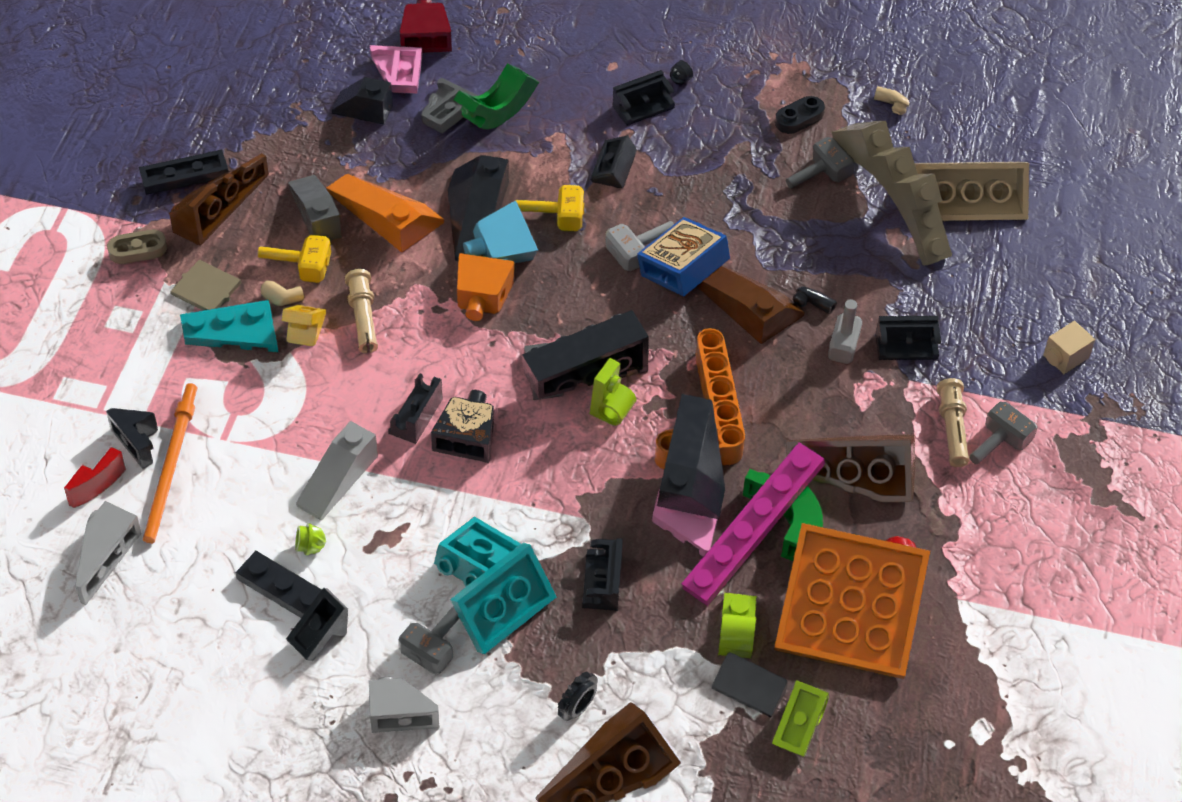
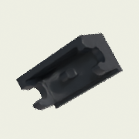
(643, 97)
(908, 337)
(417, 410)
(602, 575)

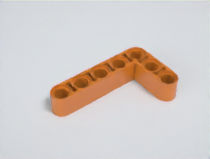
(719, 387)

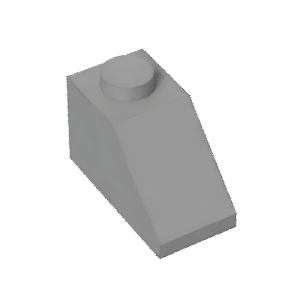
(400, 706)

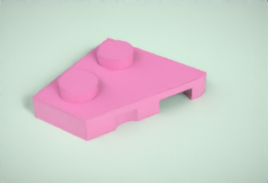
(398, 66)
(686, 527)

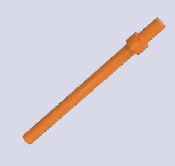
(183, 413)

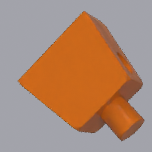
(483, 284)

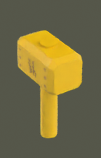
(568, 208)
(311, 260)

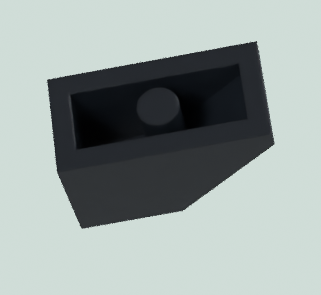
(365, 100)

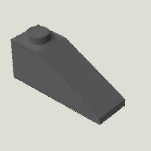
(316, 207)

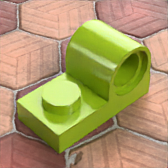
(610, 398)
(737, 625)
(801, 718)

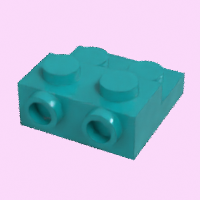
(472, 550)

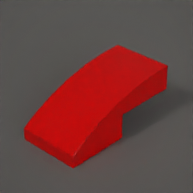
(90, 483)

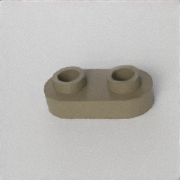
(137, 246)

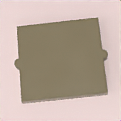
(205, 286)

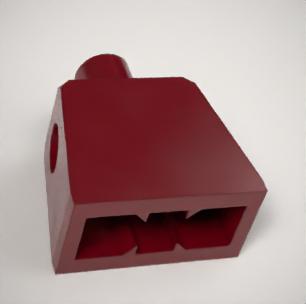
(426, 27)

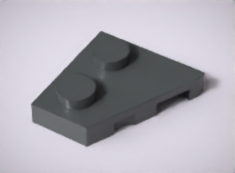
(442, 110)

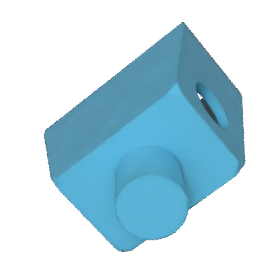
(503, 236)

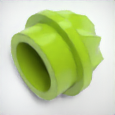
(309, 539)

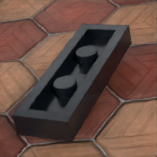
(183, 171)
(277, 583)

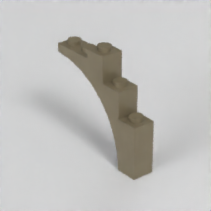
(912, 192)

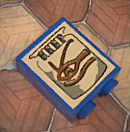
(683, 256)

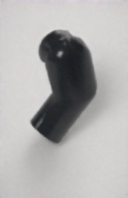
(816, 298)

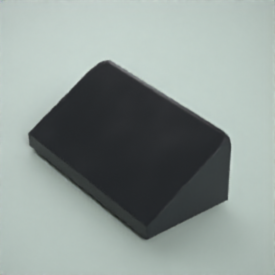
(614, 162)
(750, 684)

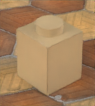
(1069, 347)

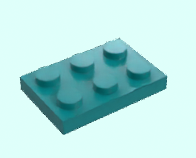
(503, 598)

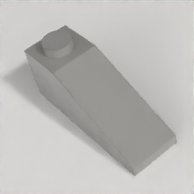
(338, 470)
(106, 541)

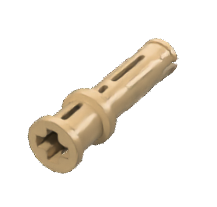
(361, 300)
(953, 410)

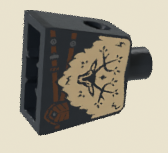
(465, 428)

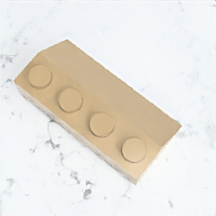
(981, 189)

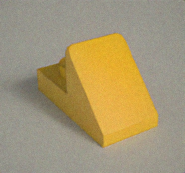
(303, 324)

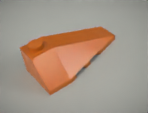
(390, 214)

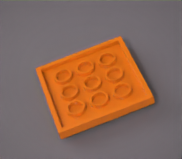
(852, 600)

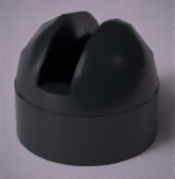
(681, 72)

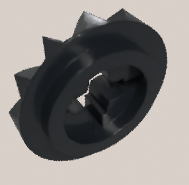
(578, 696)

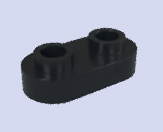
(799, 114)

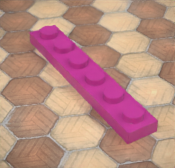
(753, 524)

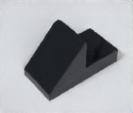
(133, 432)
(322, 619)

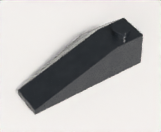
(474, 194)
(693, 465)

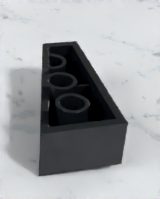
(582, 355)

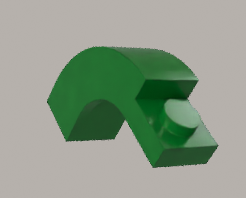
(500, 101)
(803, 510)

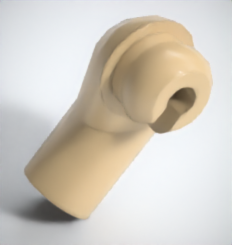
(893, 97)
(280, 296)

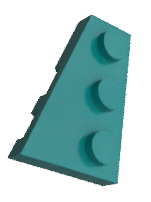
(240, 325)

